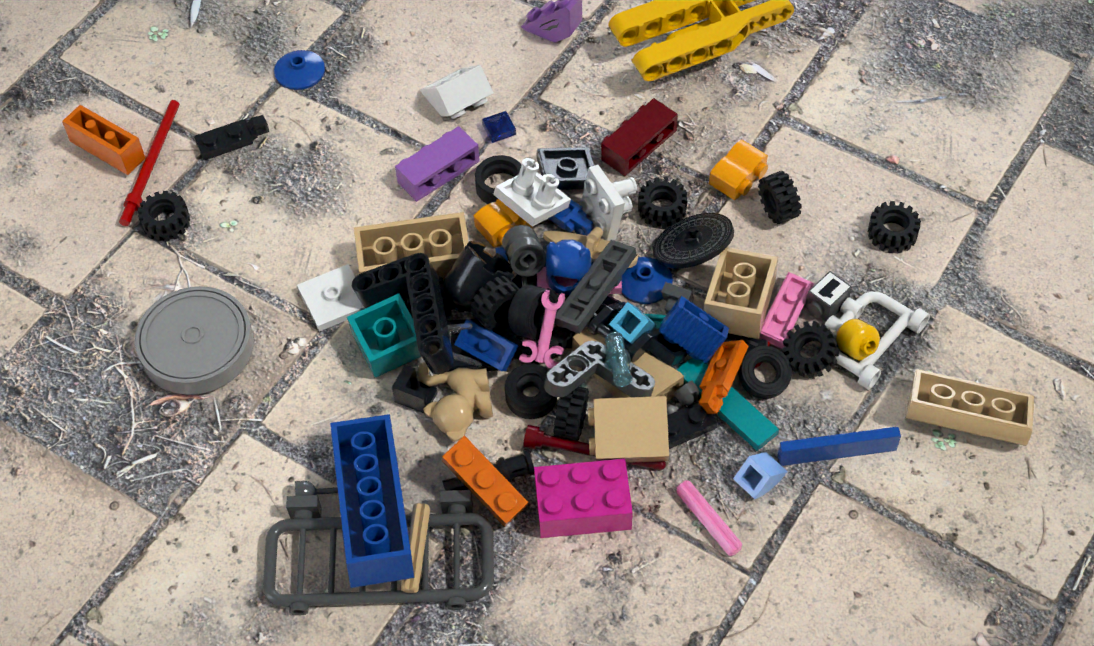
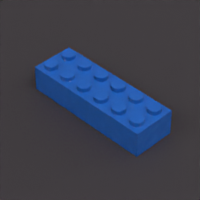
(371, 501)

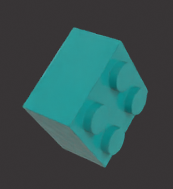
(385, 335)

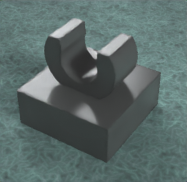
(672, 293)

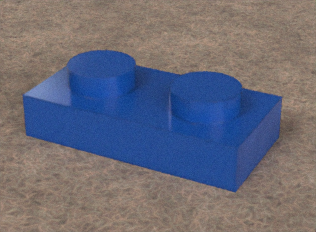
(486, 345)

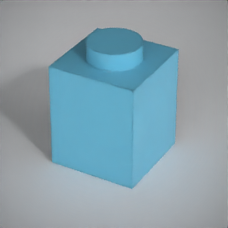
(631, 323)

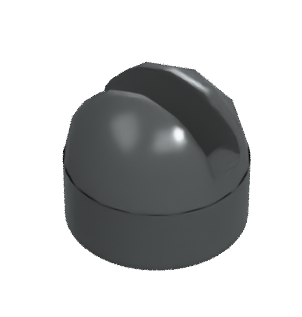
(688, 393)

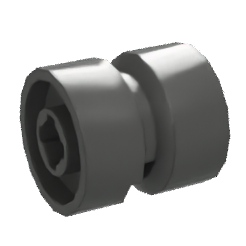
(524, 250)

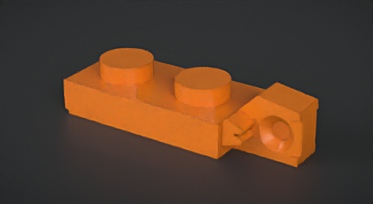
(721, 374)

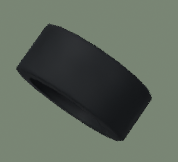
(492, 166)

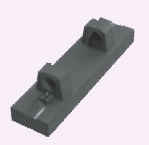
(595, 286)

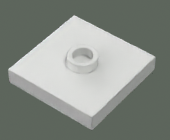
(330, 297)

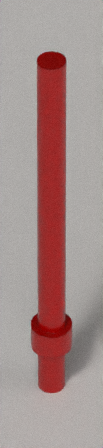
(134, 198)

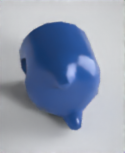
(566, 260)

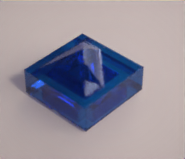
(499, 126)

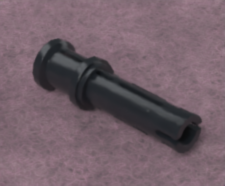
(509, 468)

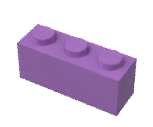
(437, 163)

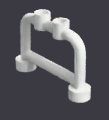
(853, 309)

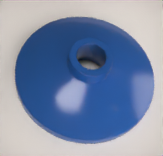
(299, 70)
(645, 288)

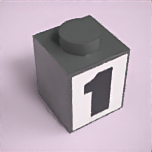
(827, 296)

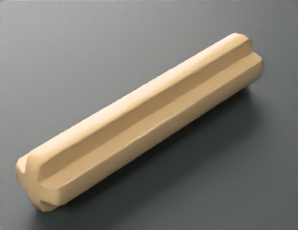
(417, 541)

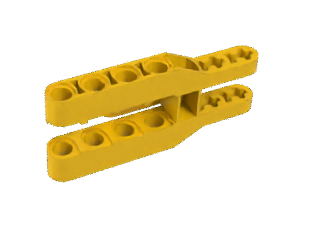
(697, 43)

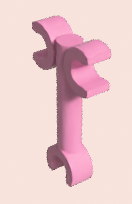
(541, 351)

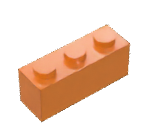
(104, 139)
(484, 481)

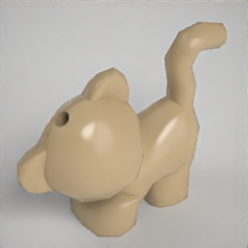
(455, 412)

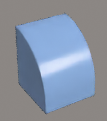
(759, 474)

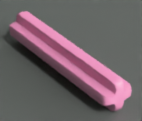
(709, 518)

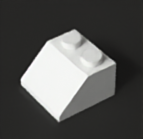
(458, 91)

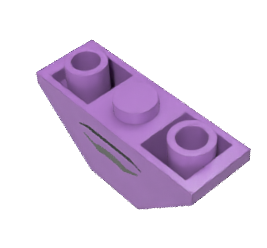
(554, 20)

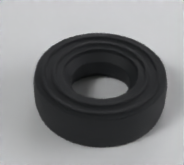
(777, 360)

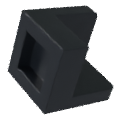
(410, 392)

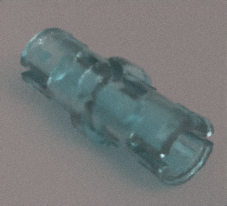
(620, 370)

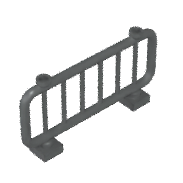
(306, 516)

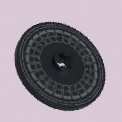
(693, 240)

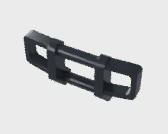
(649, 340)

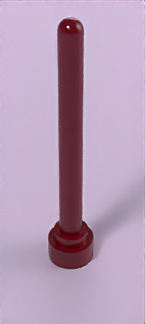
(537, 438)

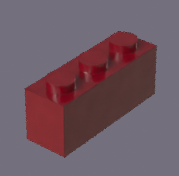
(638, 136)

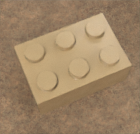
(741, 290)

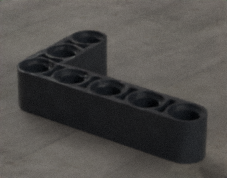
(418, 280)

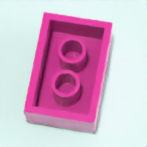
(583, 498)

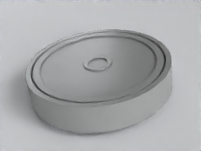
(194, 340)

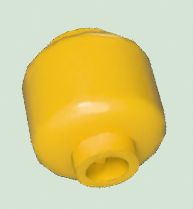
(857, 339)

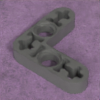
(592, 359)

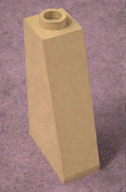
(666, 378)

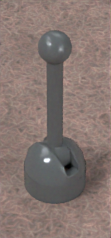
(306, 488)

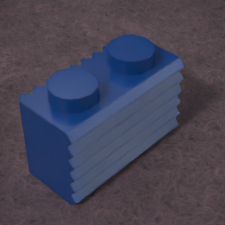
(693, 330)

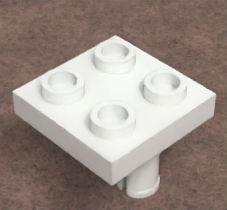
(532, 194)
(606, 201)

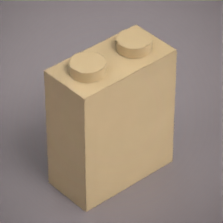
(630, 429)

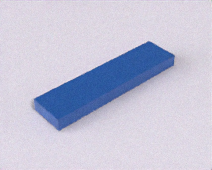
(838, 446)

